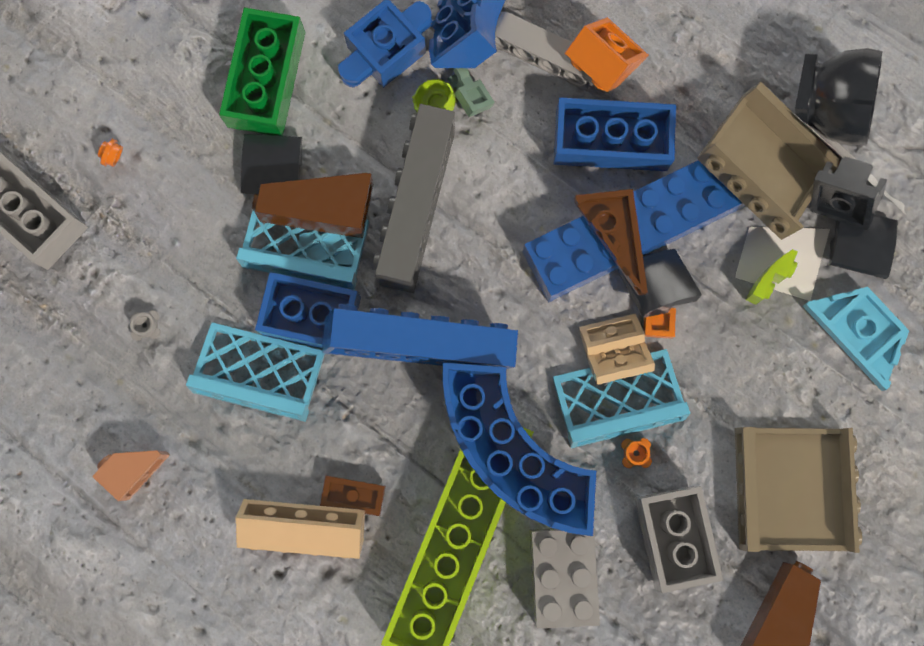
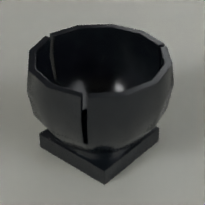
(840, 94)

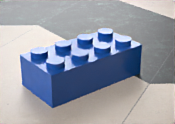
(614, 134)

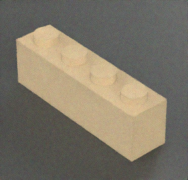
(300, 528)

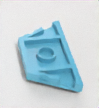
(863, 330)

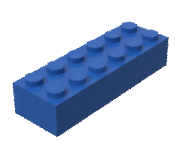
(416, 339)

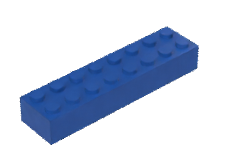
(664, 211)

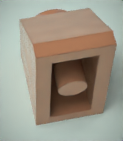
(126, 472)

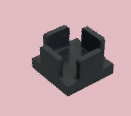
(845, 193)

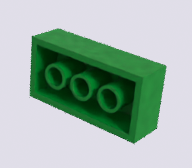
(262, 72)

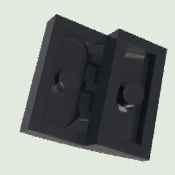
(269, 160)
(865, 250)
(667, 284)

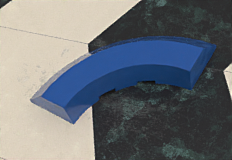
(464, 33)
(508, 457)

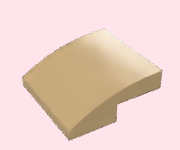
(616, 349)

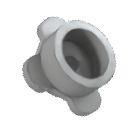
(136, 325)

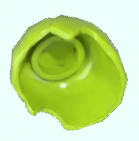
(435, 94)

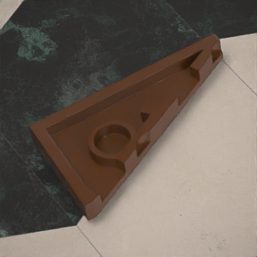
(616, 225)

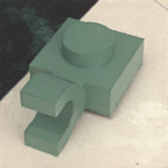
(470, 94)

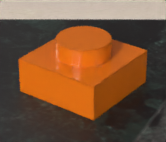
(660, 325)

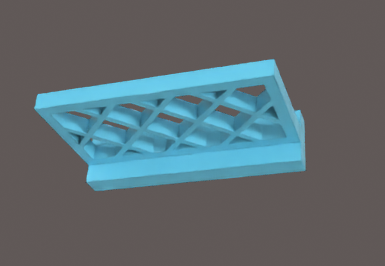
(298, 267)
(251, 396)
(625, 423)

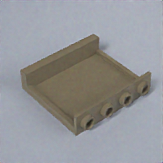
(767, 159)
(797, 489)

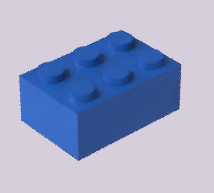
(297, 308)

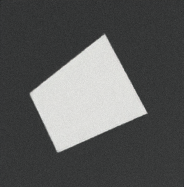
(765, 248)

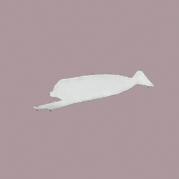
(844, 153)

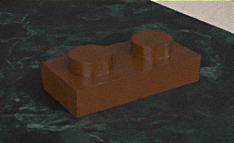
(353, 495)

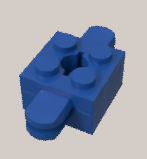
(376, 35)

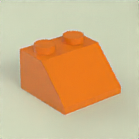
(605, 54)

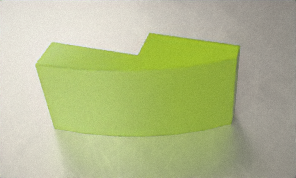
(776, 273)

